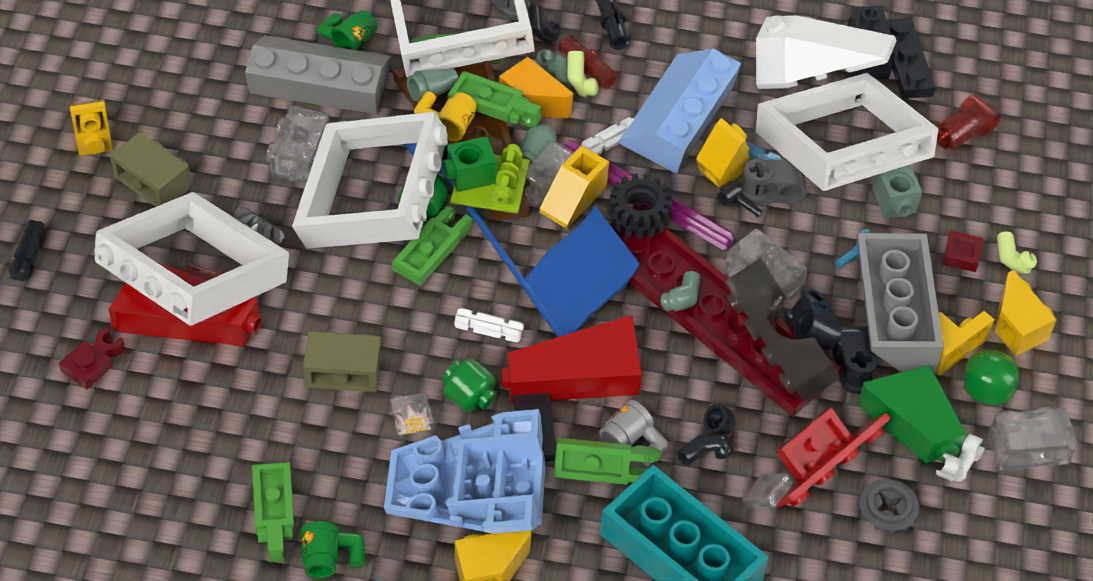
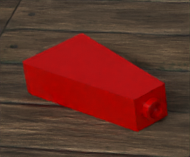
(140, 315)
(578, 365)

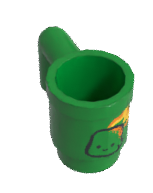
(351, 32)
(321, 546)

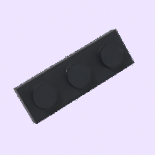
(909, 61)

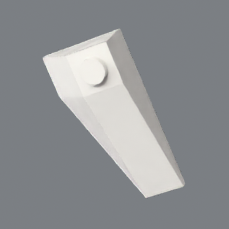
(806, 47)

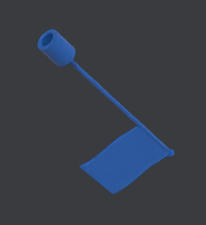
(574, 274)

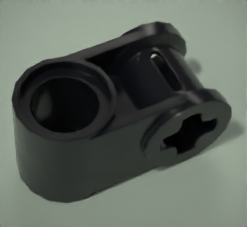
(814, 318)
(854, 358)

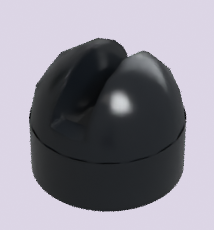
(716, 415)

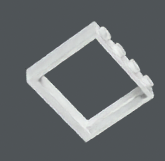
(464, 47)
(911, 143)
(312, 218)
(261, 260)

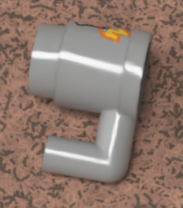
(630, 424)

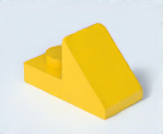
(963, 339)

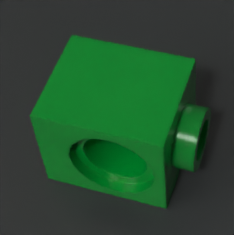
(470, 164)

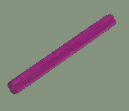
(680, 213)

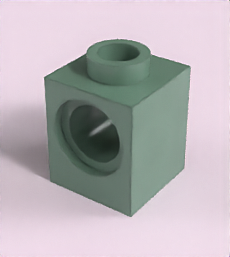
(897, 192)

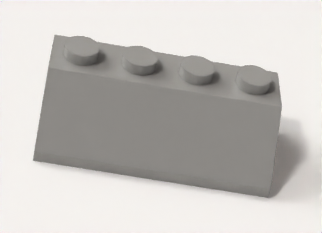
(317, 74)
(900, 299)

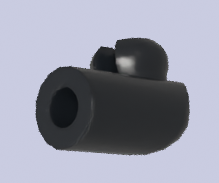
(540, 29)
(705, 443)

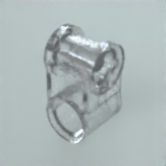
(544, 170)

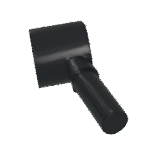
(732, 192)

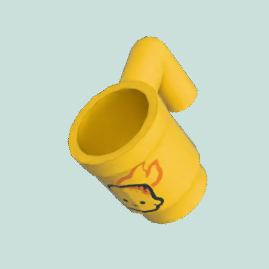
(455, 114)

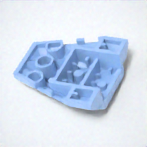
(474, 480)

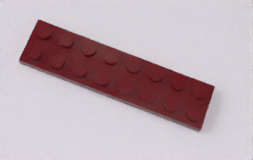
(712, 318)

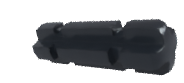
(27, 250)

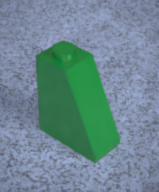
(917, 412)

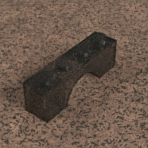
(802, 360)

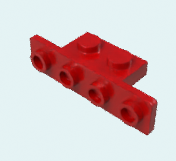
(821, 447)

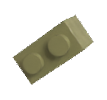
(150, 170)
(342, 361)

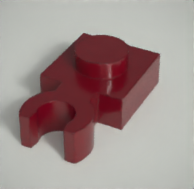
(89, 361)

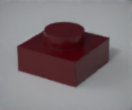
(962, 251)

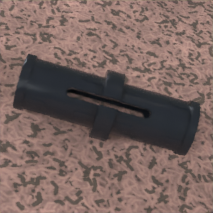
(613, 20)

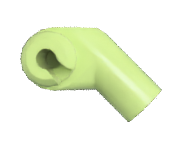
(576, 75)
(1008, 255)

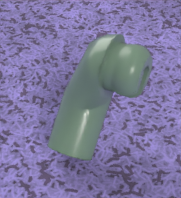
(554, 65)
(683, 296)

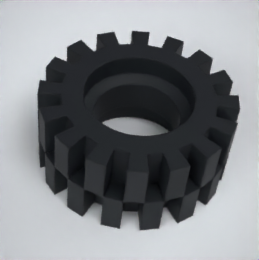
(643, 191)

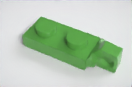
(498, 100)
(273, 507)

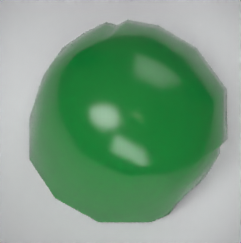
(991, 377)

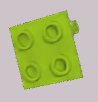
(509, 184)

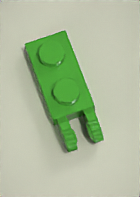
(434, 244)
(601, 460)

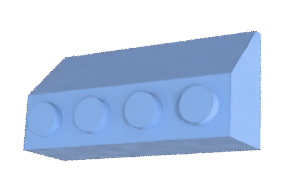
(681, 107)

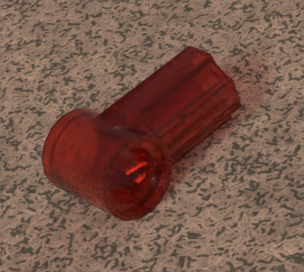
(972, 118)

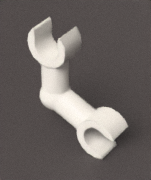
(957, 468)

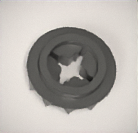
(259, 224)
(891, 493)

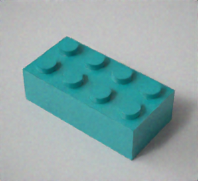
(677, 535)

